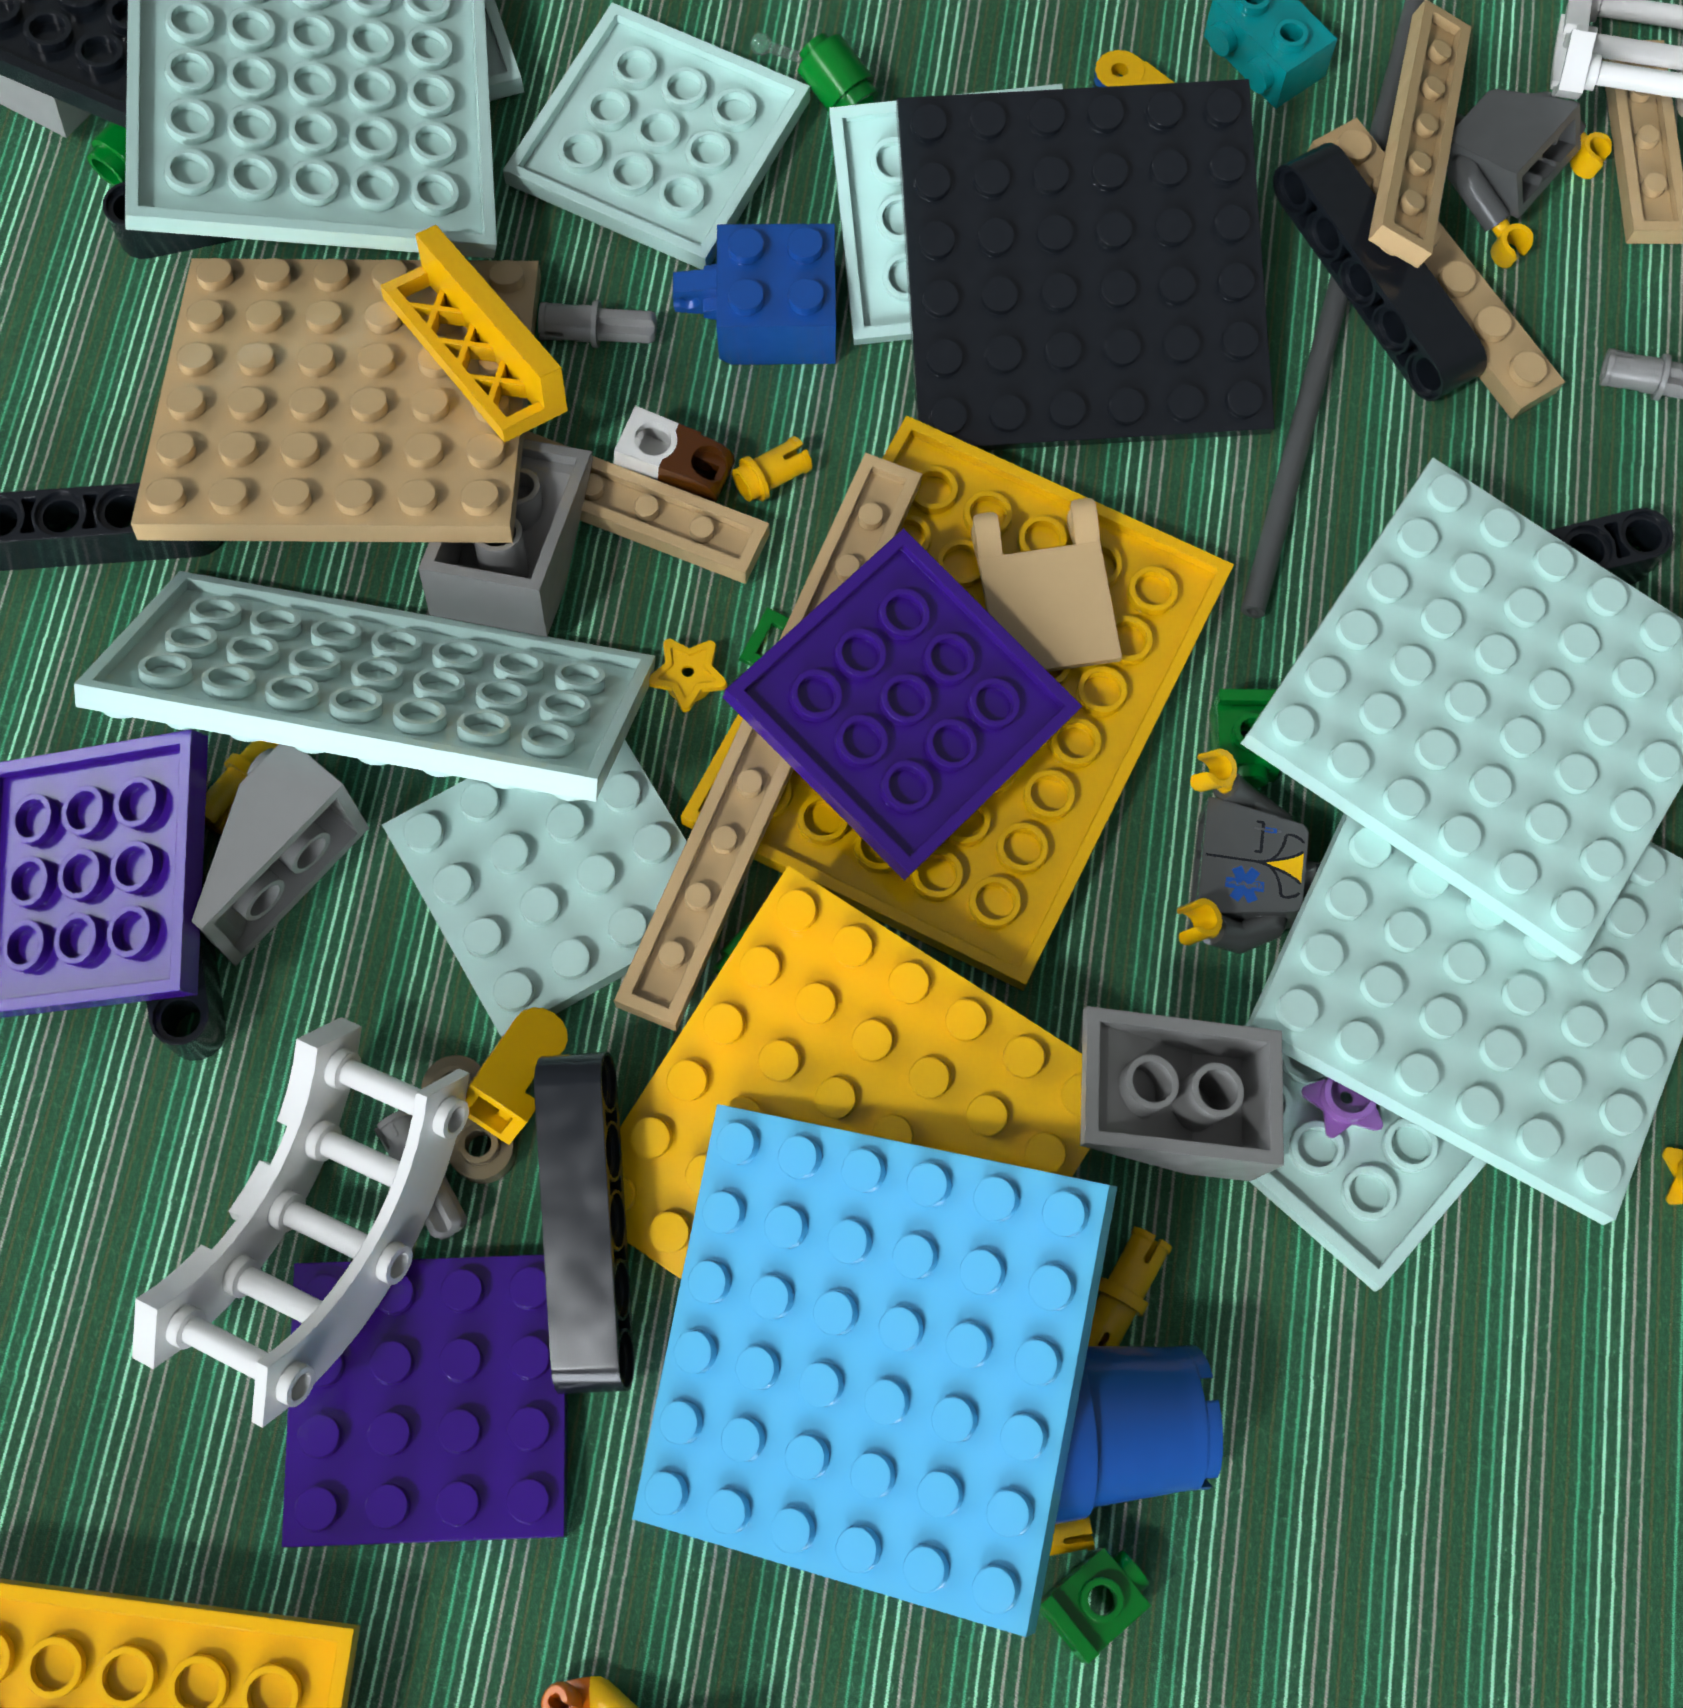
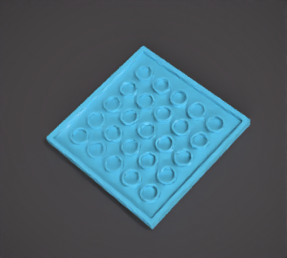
(877, 1363)

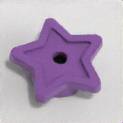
(1336, 1113)

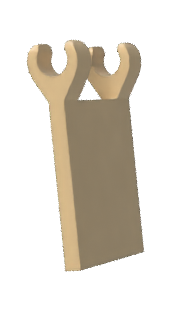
(1051, 597)

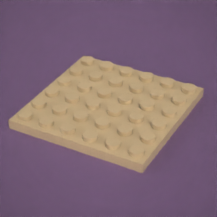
(321, 415)

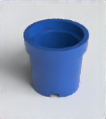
(1140, 1428)

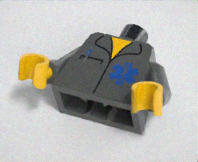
(1511, 152)
(1245, 864)

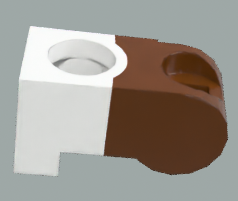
(673, 454)

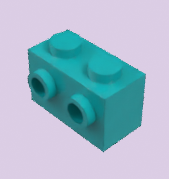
(1271, 44)

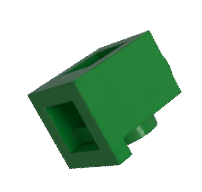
(1231, 719)
(1068, 1606)

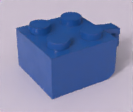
(767, 293)

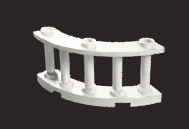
(1580, 50)
(273, 1202)

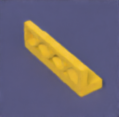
(491, 323)

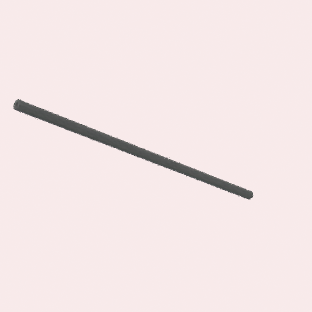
(1316, 371)

